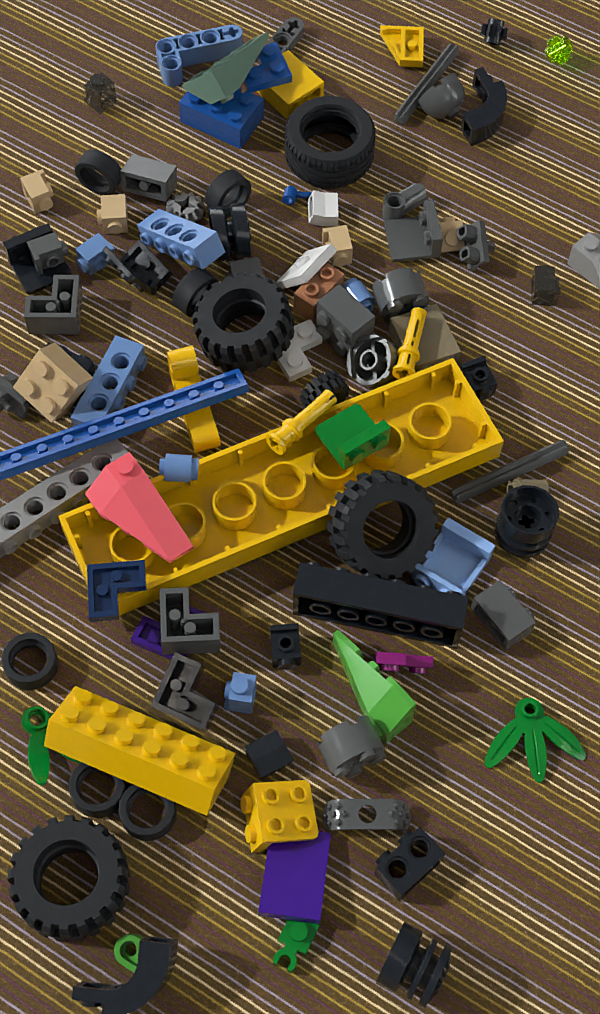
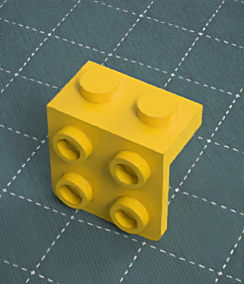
(278, 813)

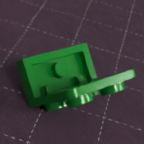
(352, 435)

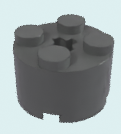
(400, 293)
(351, 747)

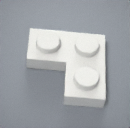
(294, 362)

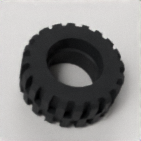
(234, 299)
(414, 535)
(45, 846)

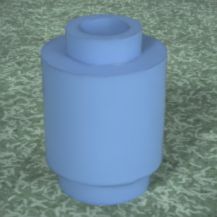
(360, 292)
(179, 468)

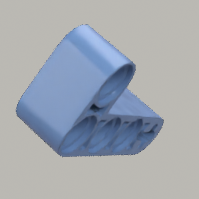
(195, 49)

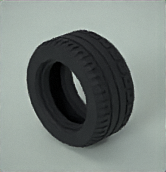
(329, 115)

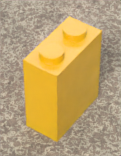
(289, 96)

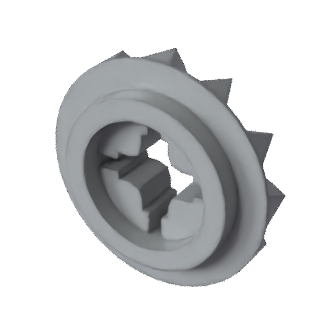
(192, 213)

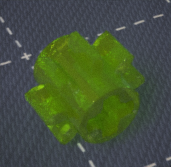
(559, 49)

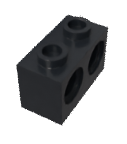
(415, 868)

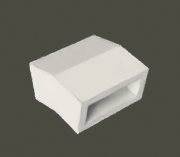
(323, 208)

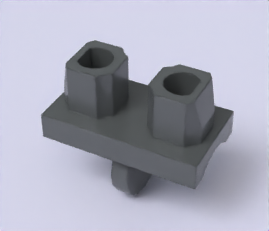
(476, 245)
(10, 399)

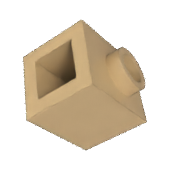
(113, 214)

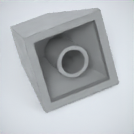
(586, 258)

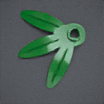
(532, 727)
(37, 753)

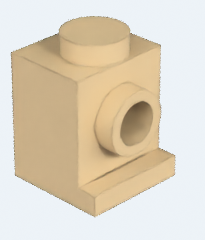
(37, 191)
(341, 241)

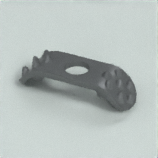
(344, 814)

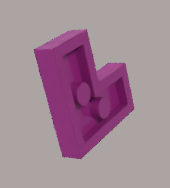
(392, 661)

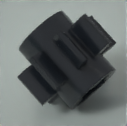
(494, 31)

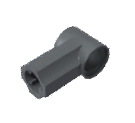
(399, 203)

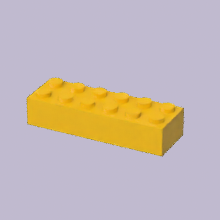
(139, 749)

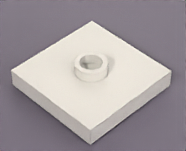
(306, 266)

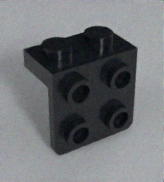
(23, 266)
(140, 267)

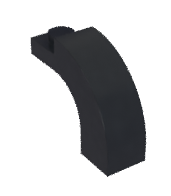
(486, 120)
(153, 970)

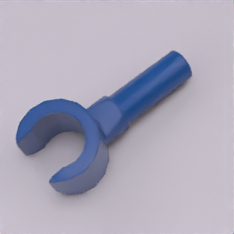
(291, 193)

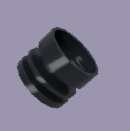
(526, 521)
(415, 965)

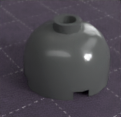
(444, 98)
(372, 360)

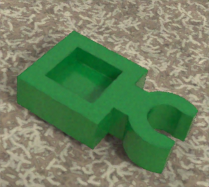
(296, 937)

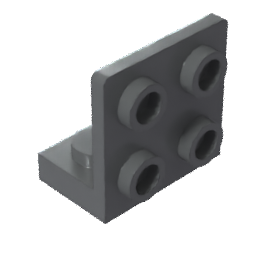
(415, 236)

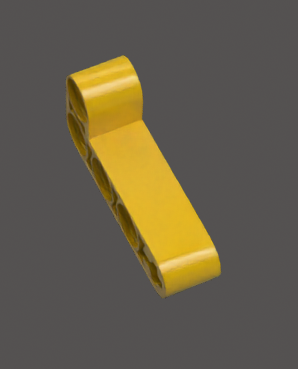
(200, 423)

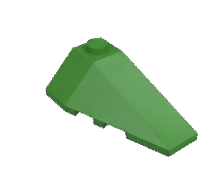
(378, 698)

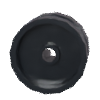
(234, 231)

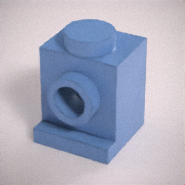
(91, 256)
(240, 693)

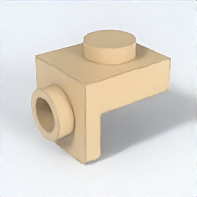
(449, 232)

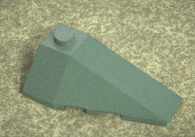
(227, 74)

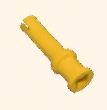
(404, 361)
(293, 428)

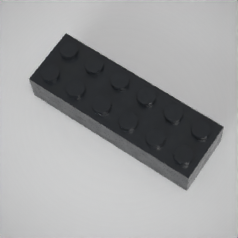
(379, 604)

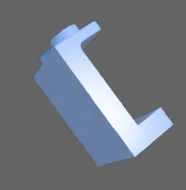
(454, 560)

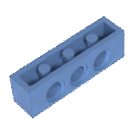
(181, 238)
(119, 354)

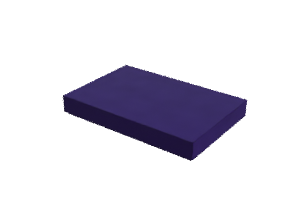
(295, 879)

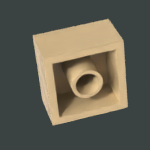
(52, 382)

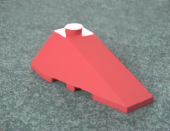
(132, 502)

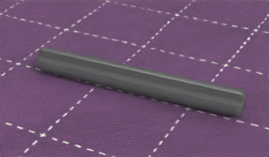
(426, 82)
(509, 471)

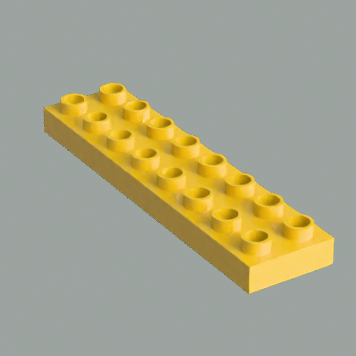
(262, 500)

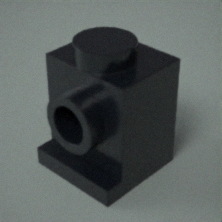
(479, 377)
(285, 635)

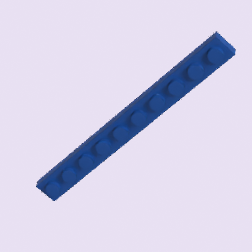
(121, 423)

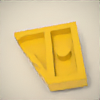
(404, 44)

